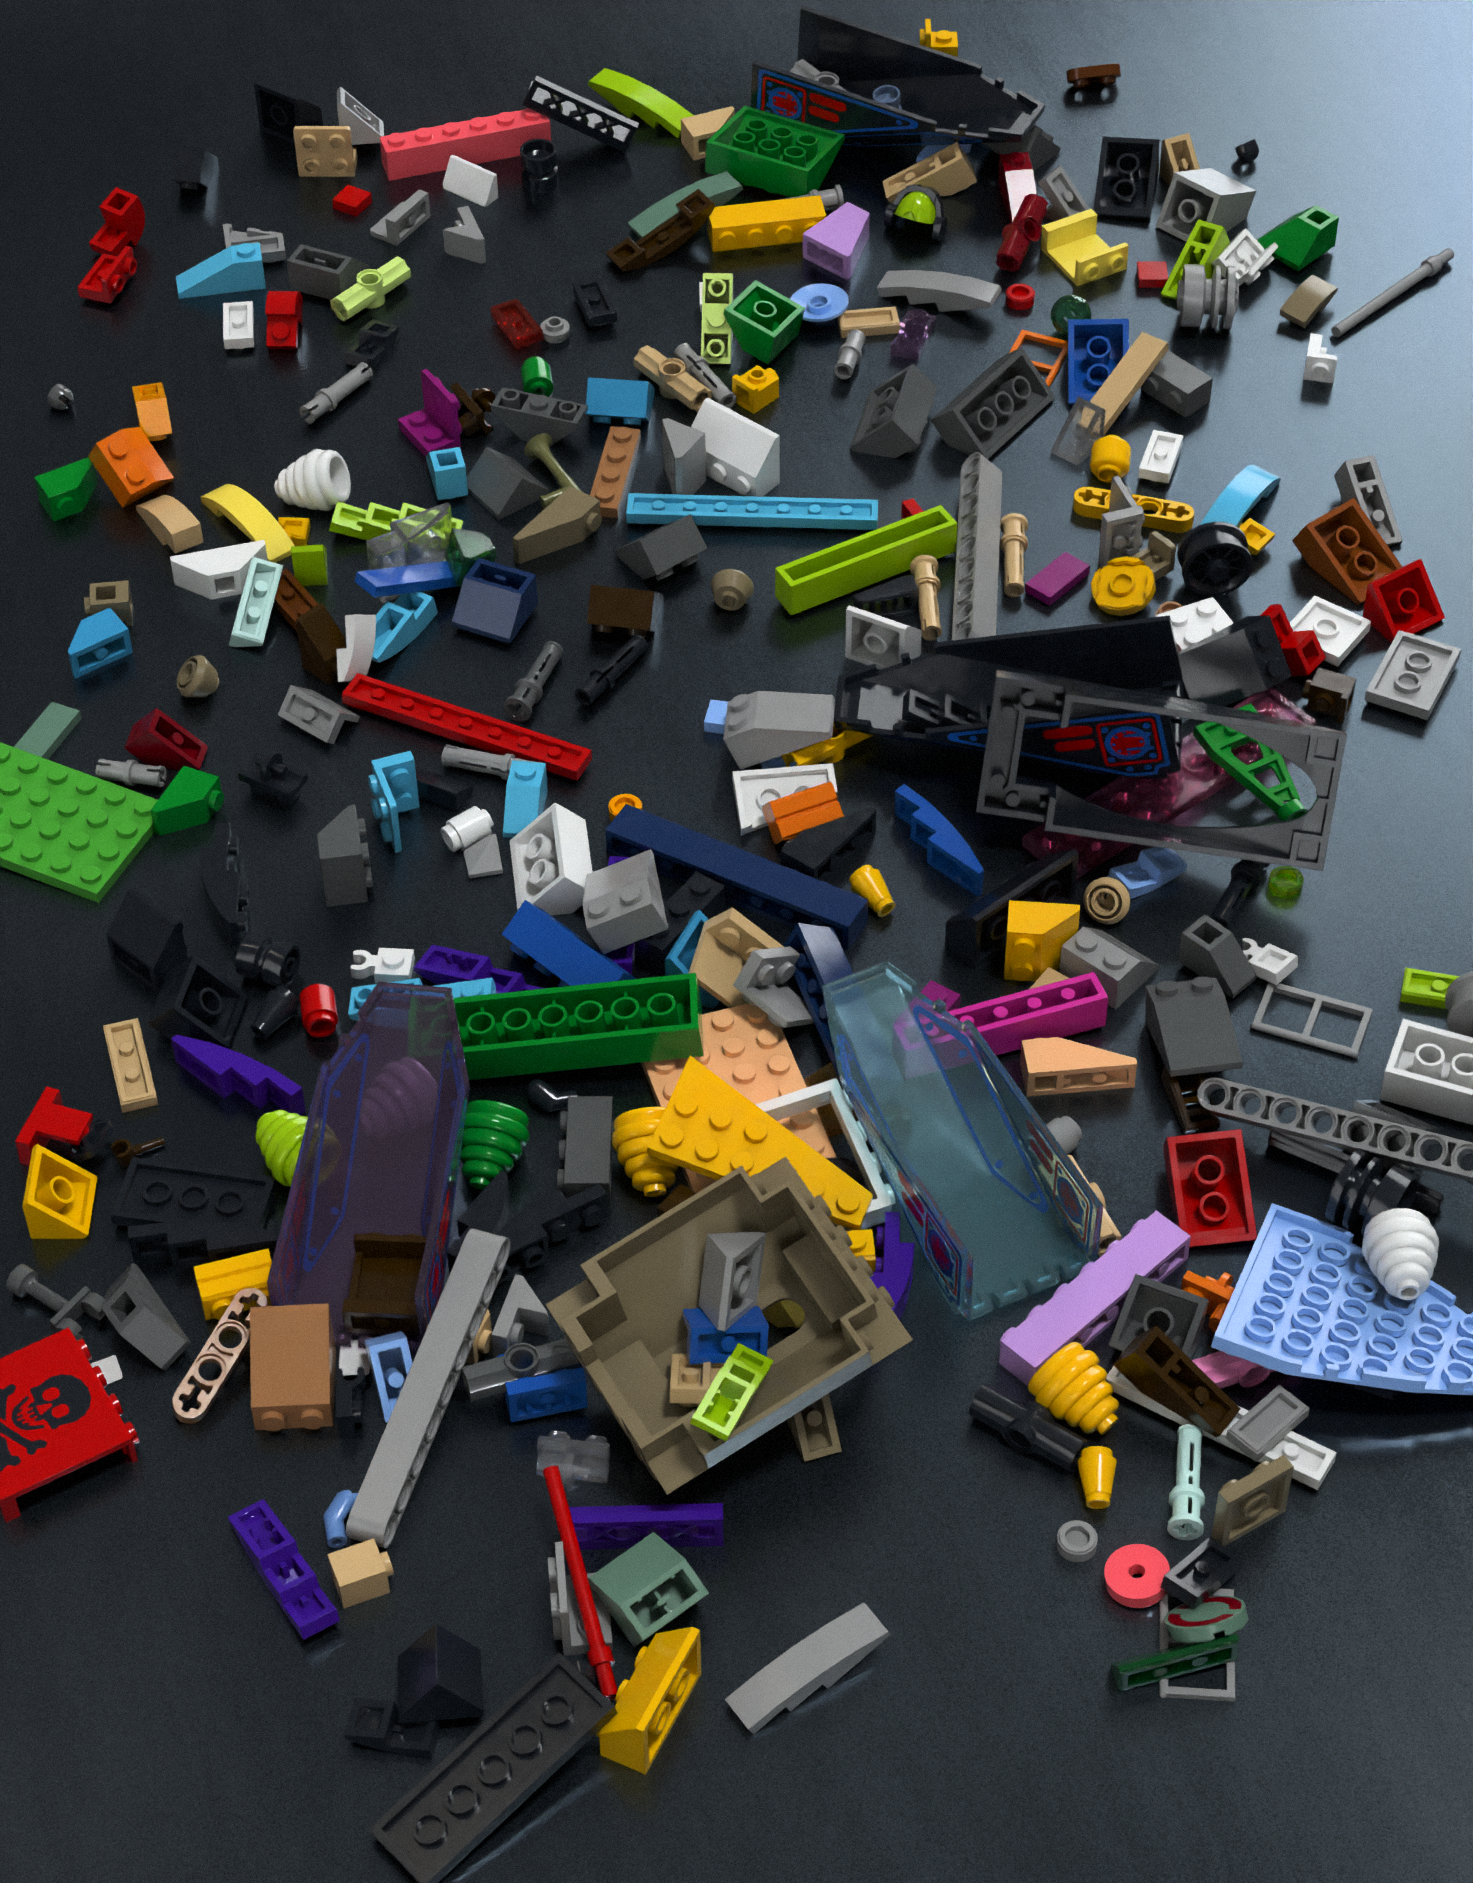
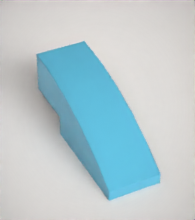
(401, 623)

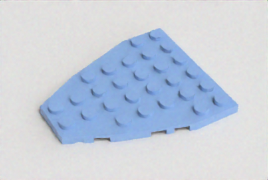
(1323, 1315)

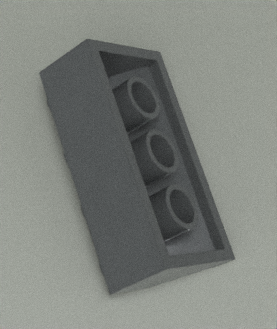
(994, 406)

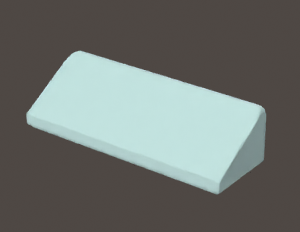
(256, 603)

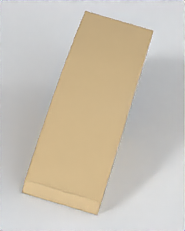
(171, 522)

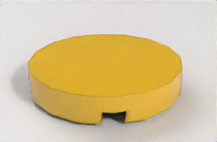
(1123, 586)

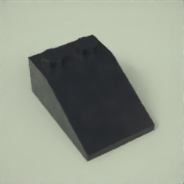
(1127, 177)
(1234, 663)

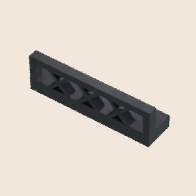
(580, 113)

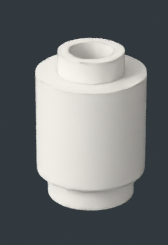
(467, 829)

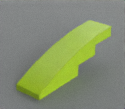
(637, 98)
(374, 522)
(731, 1392)

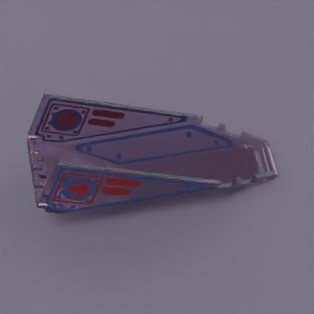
(377, 1153)

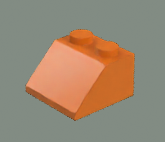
(129, 465)

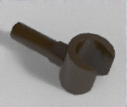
(125, 1151)

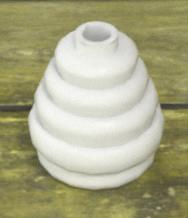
(315, 481)
(1401, 1251)

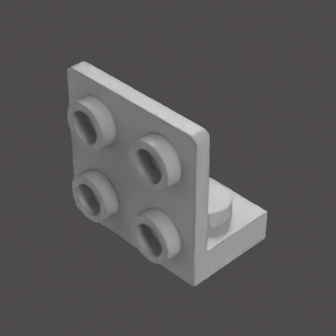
(1121, 526)
(764, 987)
(565, 1610)

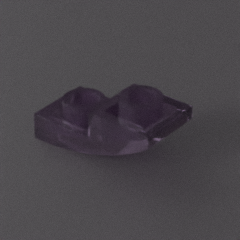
(913, 334)

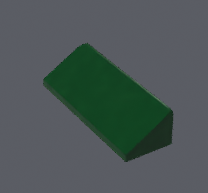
(1174, 1661)

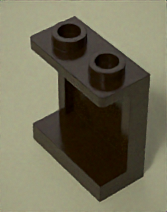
(384, 1284)

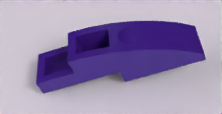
(896, 1267)

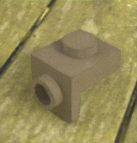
(1158, 555)

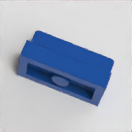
(712, 1345)

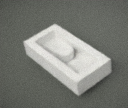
(238, 325)
(1160, 456)

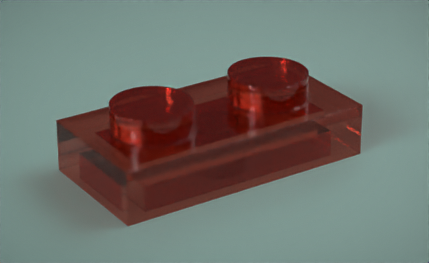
(517, 323)

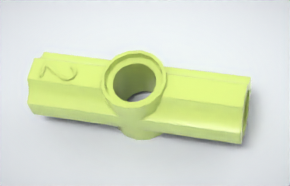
(370, 288)

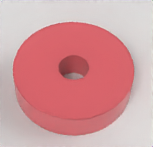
(1136, 1560)

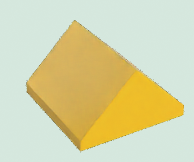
(57, 1197)

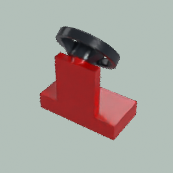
(57, 1122)

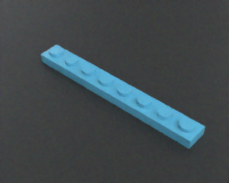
(753, 511)

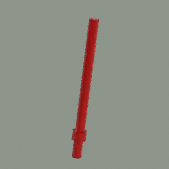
(599, 1655)

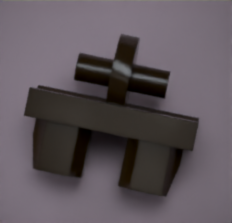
(475, 407)

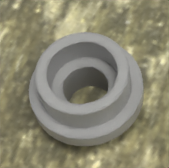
(555, 329)

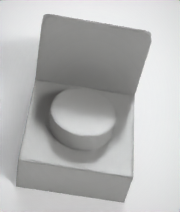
(1062, 194)
(465, 238)
(519, 1313)

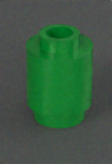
(537, 376)

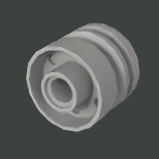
(1207, 296)

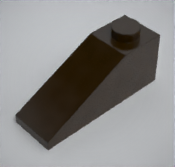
(1175, 1381)

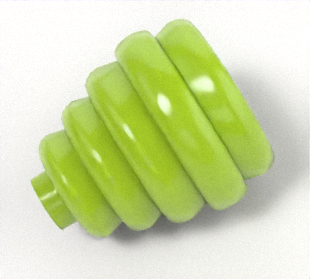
(280, 1141)

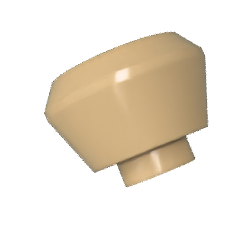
(1104, 907)

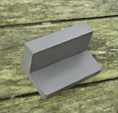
(403, 219)
(315, 713)

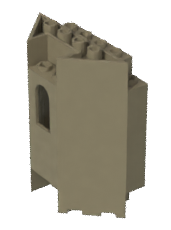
(633, 1299)

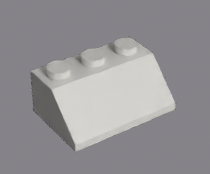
(738, 450)
(552, 861)

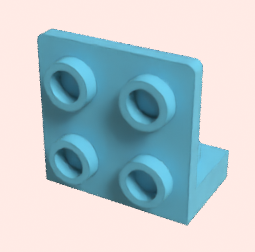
(395, 791)

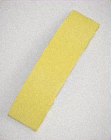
(250, 518)

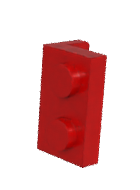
(108, 276)

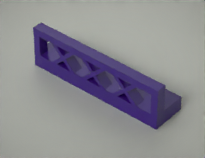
(627, 1525)

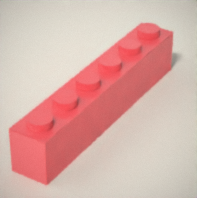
(472, 140)

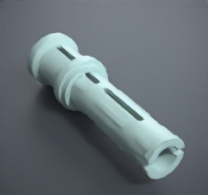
(1186, 1496)

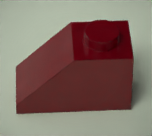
(163, 742)

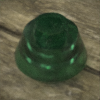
(1064, 307)

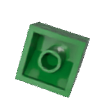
(764, 321)

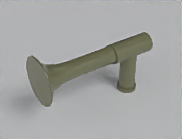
(539, 448)

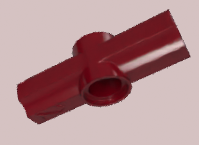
(1021, 233)

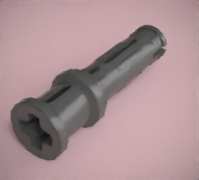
(548, 657)

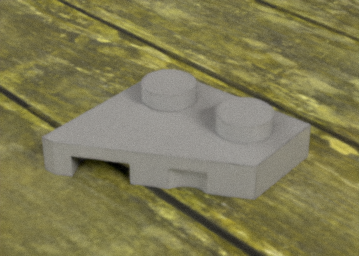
(270, 242)

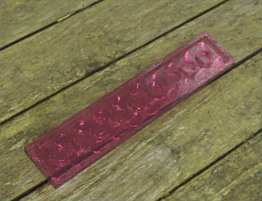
(1161, 798)

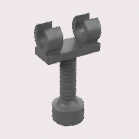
(24, 1281)

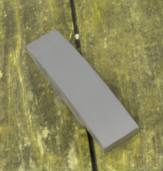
(948, 290)
(806, 1666)

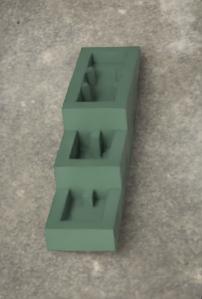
(717, 188)

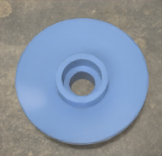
(821, 301)

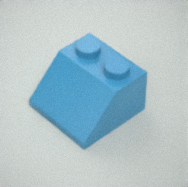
(619, 400)

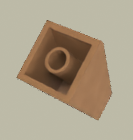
(292, 1367)

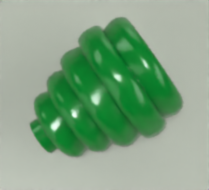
(492, 1140)

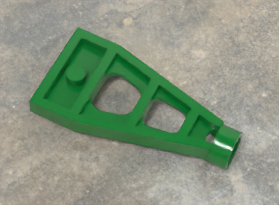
(1220, 740)

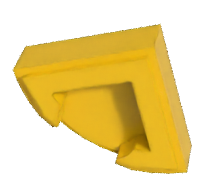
(296, 529)

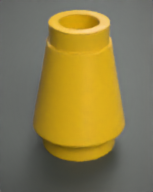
(870, 885)
(1097, 1475)

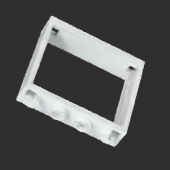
(824, 1094)

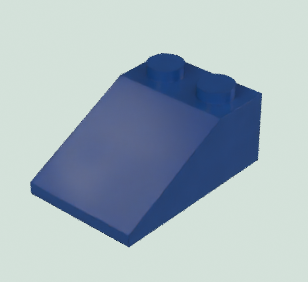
(1093, 353)

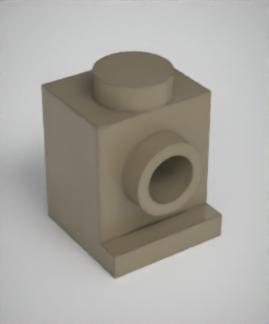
(110, 595)

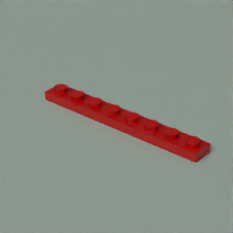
(466, 726)

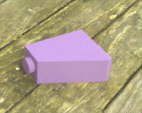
(838, 240)

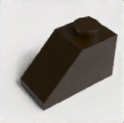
(318, 643)

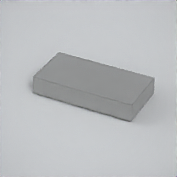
(1267, 1423)

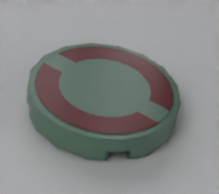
(1210, 1617)

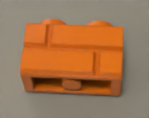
(801, 811)

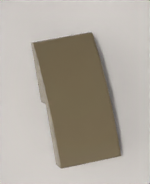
(1307, 300)

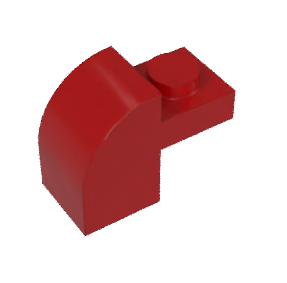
(123, 224)
(283, 317)
(1299, 647)

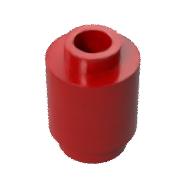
(318, 1010)

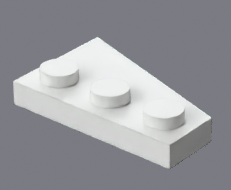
(761, 786)

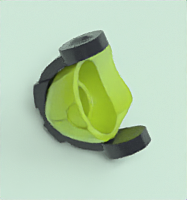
(920, 205)

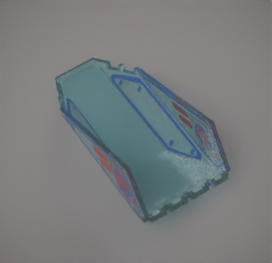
(959, 1145)

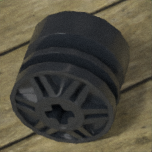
(1363, 1193)

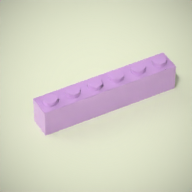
(1095, 1296)

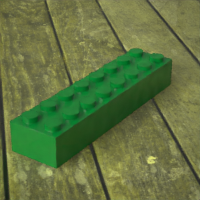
(581, 1026)

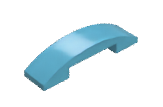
(1241, 495)

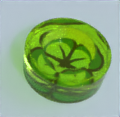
(1285, 882)

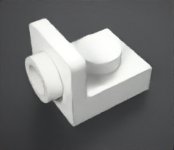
(1319, 365)

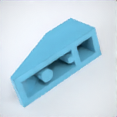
(228, 271)

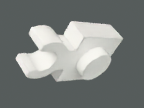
(1269, 962)
(387, 966)

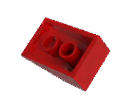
(1210, 1187)

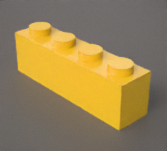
(763, 223)

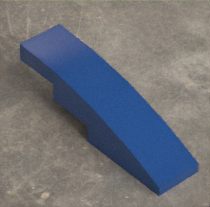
(944, 844)

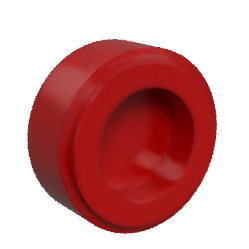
(1020, 296)

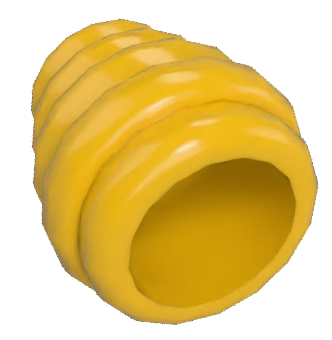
(631, 1139)
(1076, 1389)

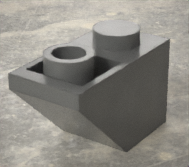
(1215, 953)

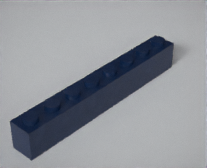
(748, 879)

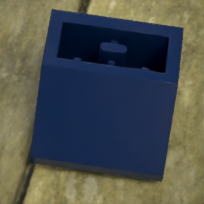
(495, 600)

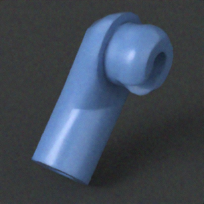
(335, 1517)

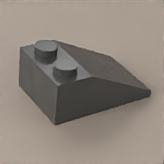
(1192, 1026)

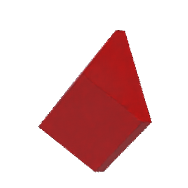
(1402, 601)

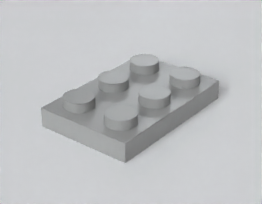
(1412, 674)

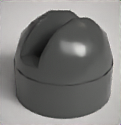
(59, 397)

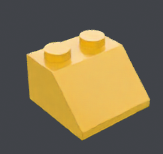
(1036, 937)

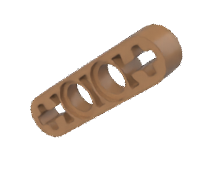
(215, 1352)

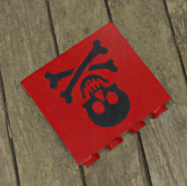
(54, 1416)

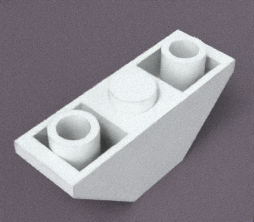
(218, 570)

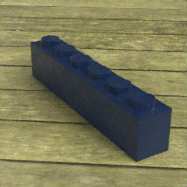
(818, 964)

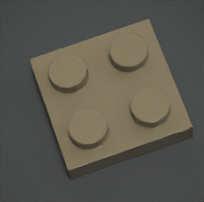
(1252, 1500)

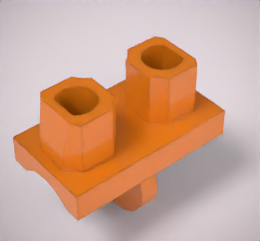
(1215, 1290)

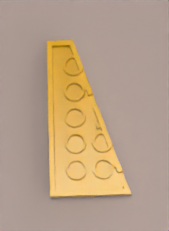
(719, 1129)

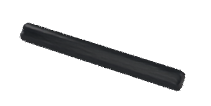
(1335, 1159)

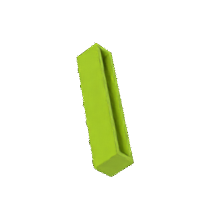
(864, 559)

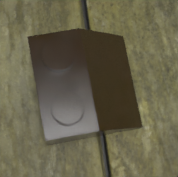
(624, 608)

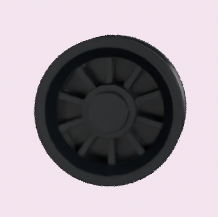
(1215, 558)

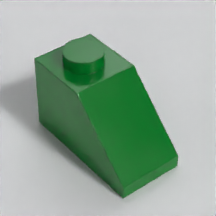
(67, 488)
(187, 801)

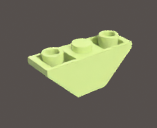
(715, 330)

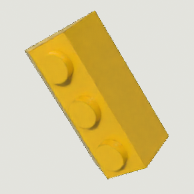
(652, 1698)

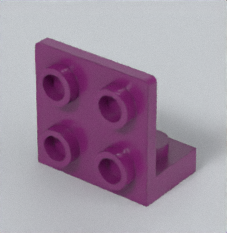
(436, 424)

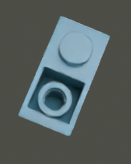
(447, 473)

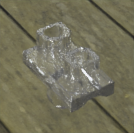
(575, 1458)

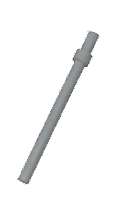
(1428, 268)

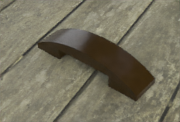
(667, 237)

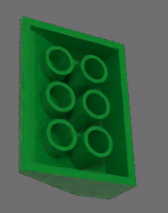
(772, 152)

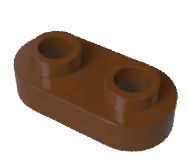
(1104, 73)

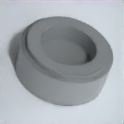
(1076, 1541)

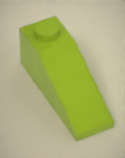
(1201, 248)

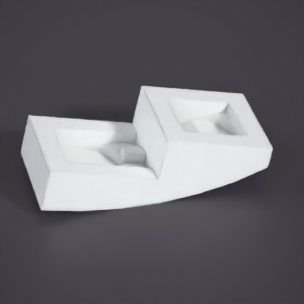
(360, 647)

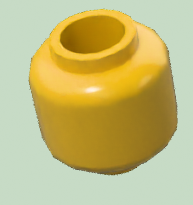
(1110, 458)

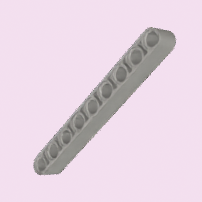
(977, 549)
(1341, 1131)
(428, 1388)

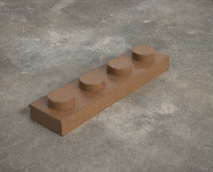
(615, 469)

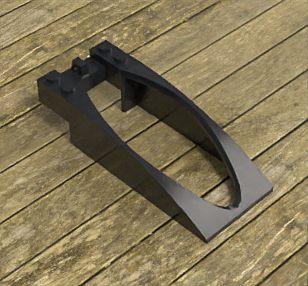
(1290, 842)

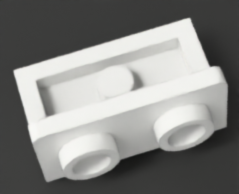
(1246, 256)

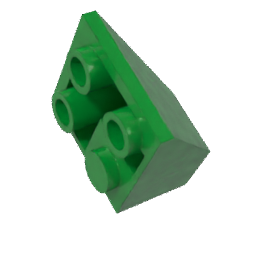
(1302, 237)

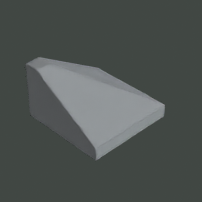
(483, 858)

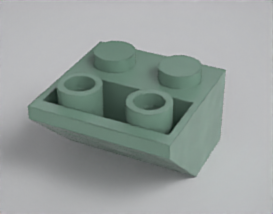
(647, 1587)

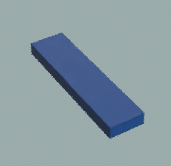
(406, 579)

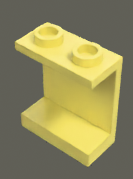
(1080, 251)

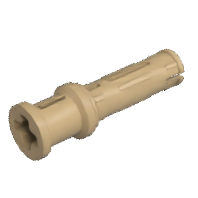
(1013, 545)
(924, 571)

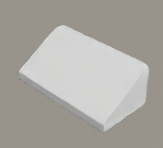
(470, 181)

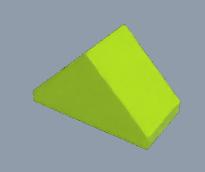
(310, 564)

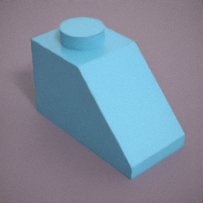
(524, 796)

